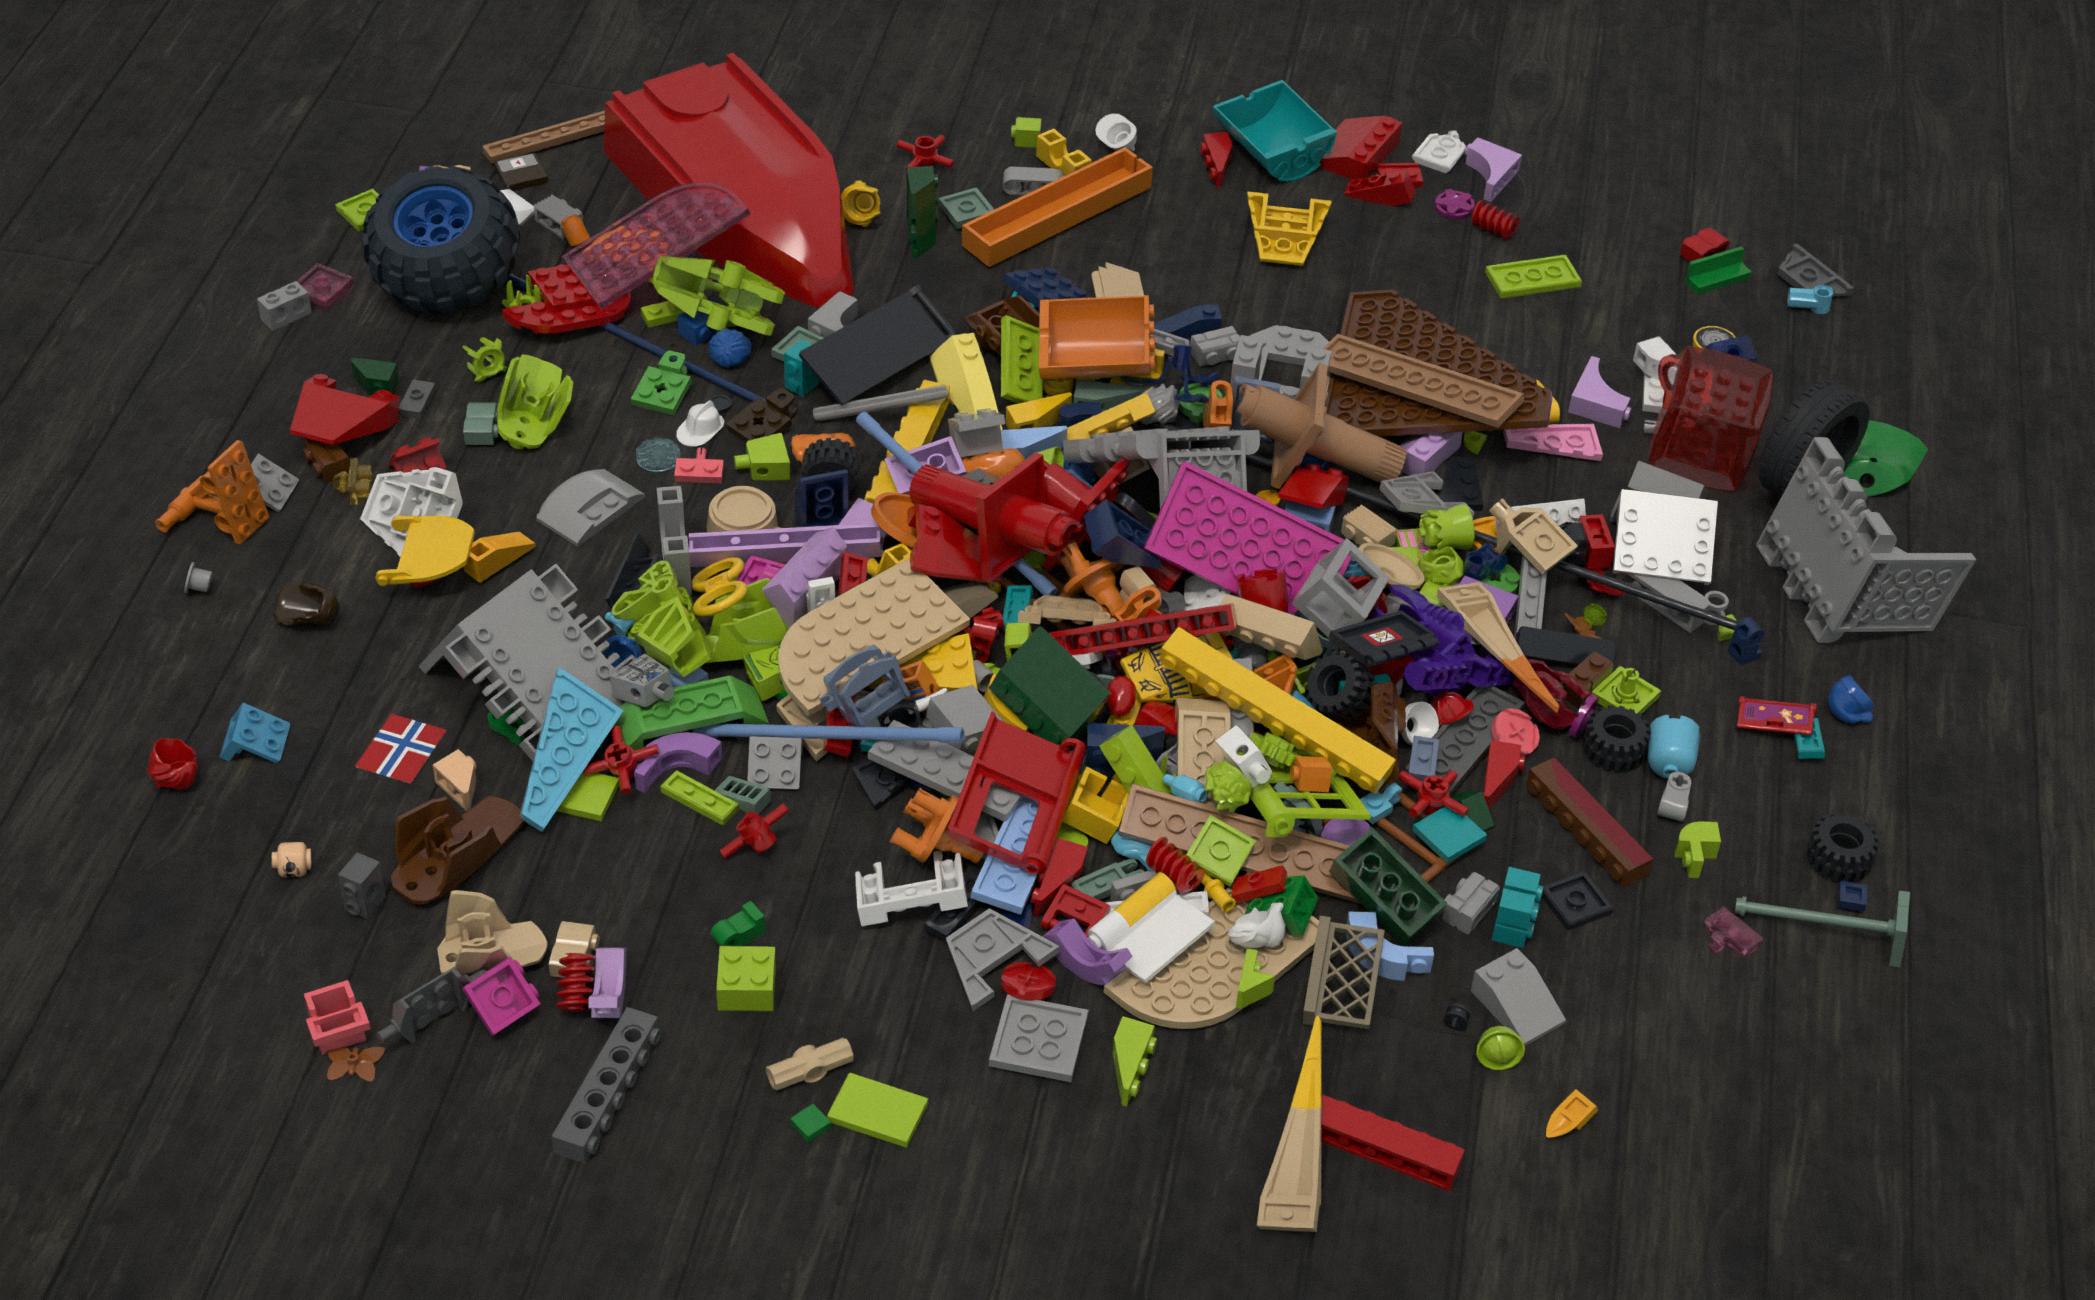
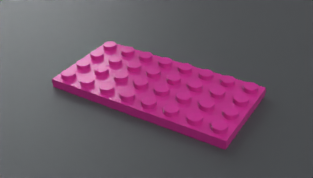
(1230, 532)

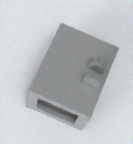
(1331, 599)

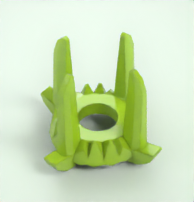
(530, 297)
(497, 362)

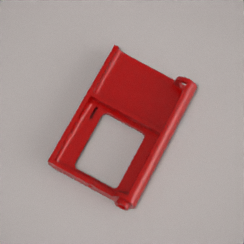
(1028, 768)

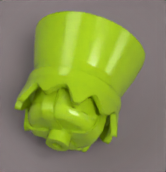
(1447, 528)

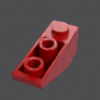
(1217, 155)
(1384, 189)
(1063, 868)

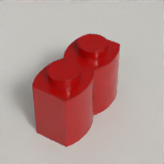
(1704, 244)

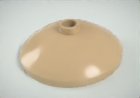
(1394, 564)

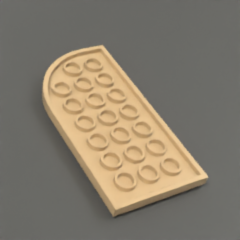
(893, 611)
(1205, 978)

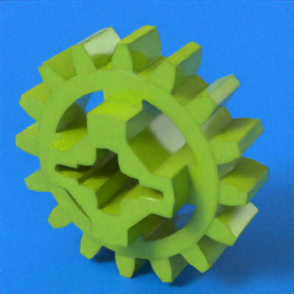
(1275, 749)

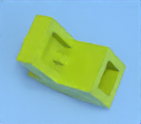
(1695, 843)

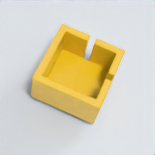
(1092, 813)

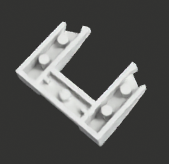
(876, 900)

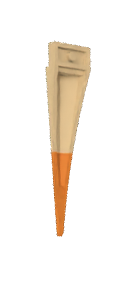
(1489, 628)

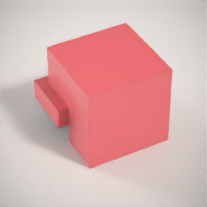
(335, 1017)

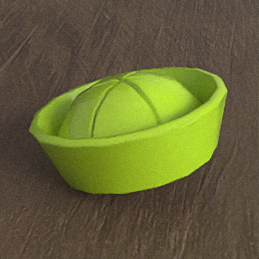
(1500, 1048)

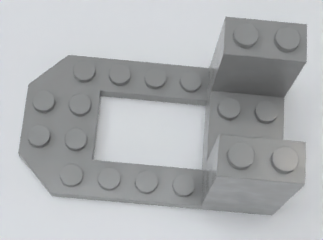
(1281, 345)

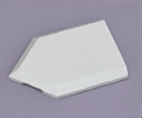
(1440, 151)

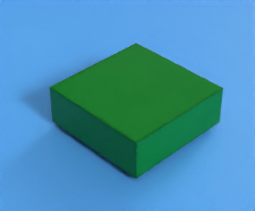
(810, 1123)

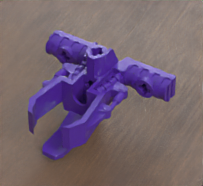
(1454, 659)

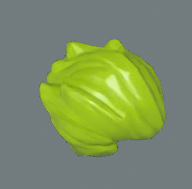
(1441, 567)
(1227, 786)

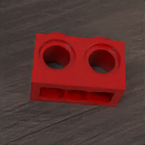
(1600, 542)

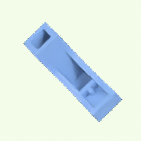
(1394, 959)

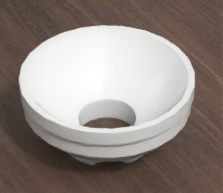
(1424, 720)

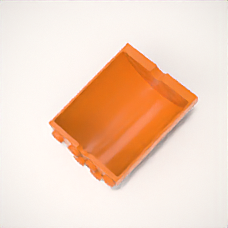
(1096, 337)

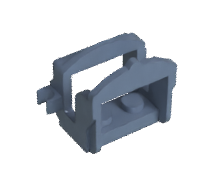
(877, 701)

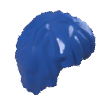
(729, 348)

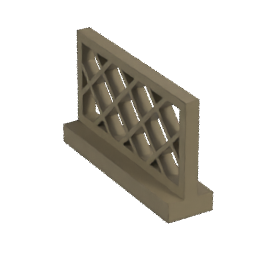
(1319, 974)

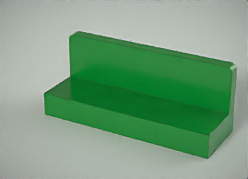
(1717, 271)

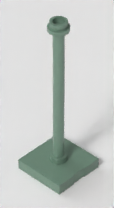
(1895, 928)

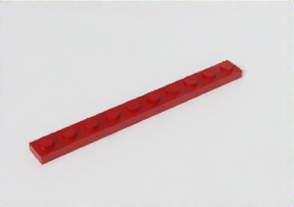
(852, 574)

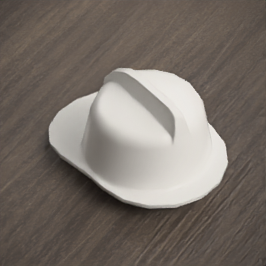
(1117, 132)
(700, 426)

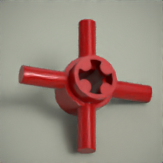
(925, 152)
(621, 760)
(1433, 794)
(755, 831)

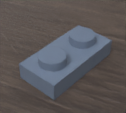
(1423, 757)

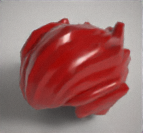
(172, 764)

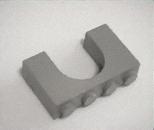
(833, 315)
(672, 534)

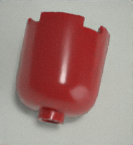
(1264, 588)

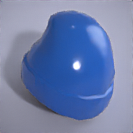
(1850, 702)

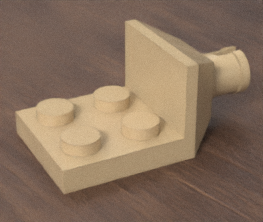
(1533, 534)

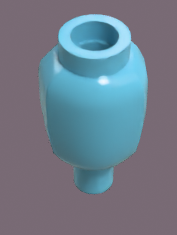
(1186, 787)

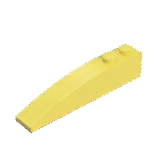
(963, 368)

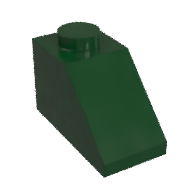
(375, 375)

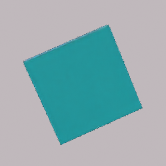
(1449, 833)

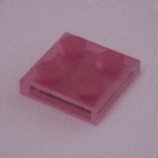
(325, 284)

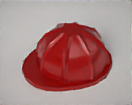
(1451, 707)

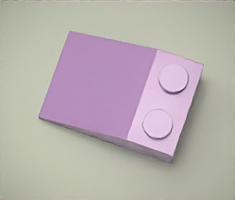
(938, 453)

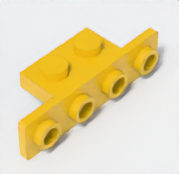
(1113, 418)

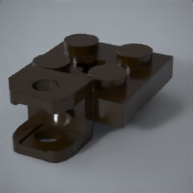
(771, 413)

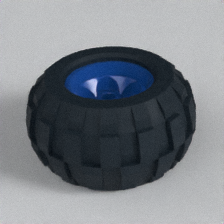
(441, 239)

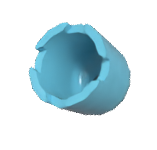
(1673, 745)

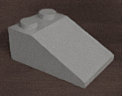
(1517, 996)

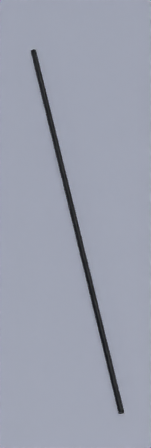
(1485, 538)

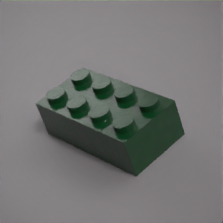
(1388, 887)

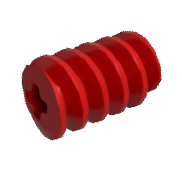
(1493, 221)
(1167, 860)
(574, 982)

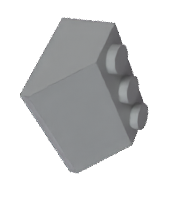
(1655, 480)

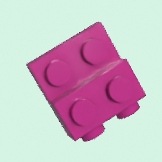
(501, 995)

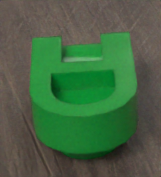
(505, 729)

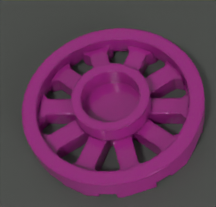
(1586, 710)

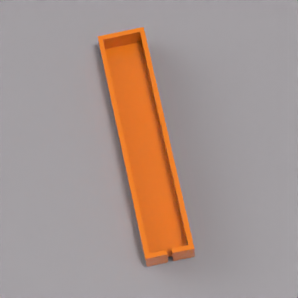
(1056, 206)

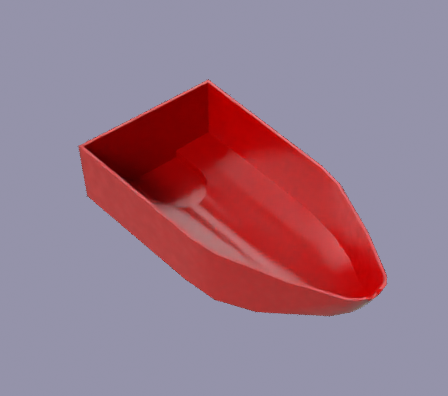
(737, 133)

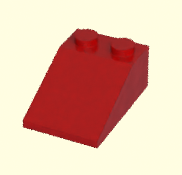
(1315, 487)

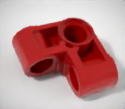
(981, 636)

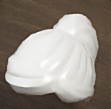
(1259, 928)

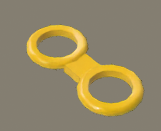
(718, 586)

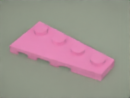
(1558, 439)

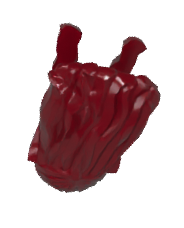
(1551, 680)

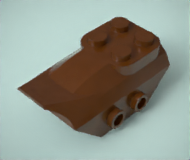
(987, 322)
(1381, 723)

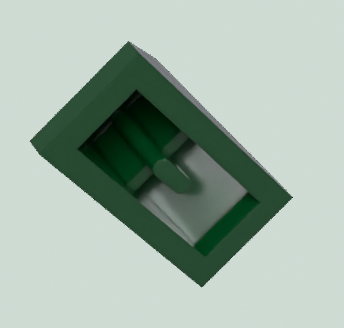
(1478, 808)

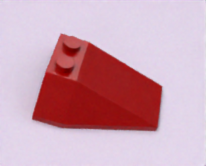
(944, 546)

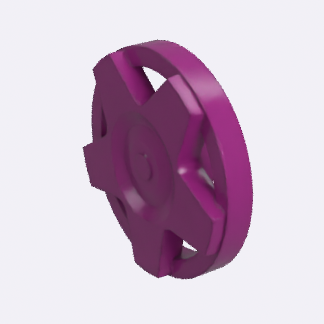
(1454, 202)

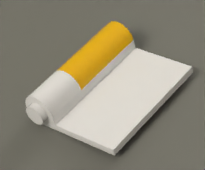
(1153, 927)

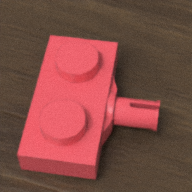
(699, 469)

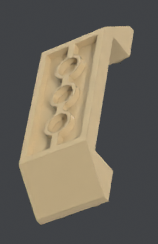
(1198, 728)

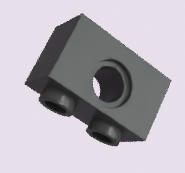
(362, 885)

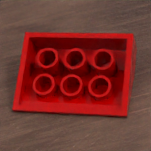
(1361, 146)

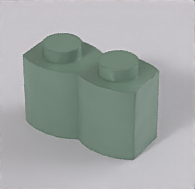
(481, 424)

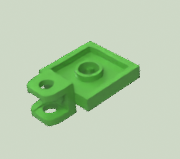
(669, 376)

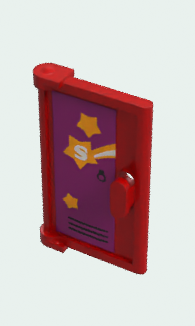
(1776, 716)

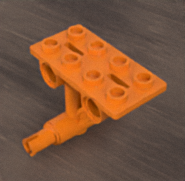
(237, 499)

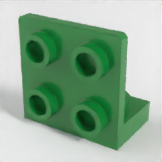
(1297, 902)

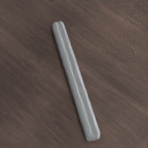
(880, 403)

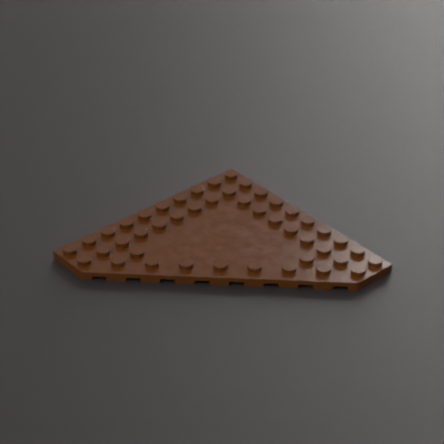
(1401, 327)

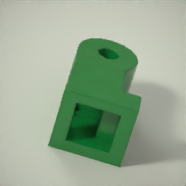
(740, 928)

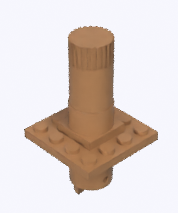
(1305, 427)

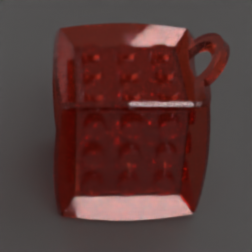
(1710, 416)

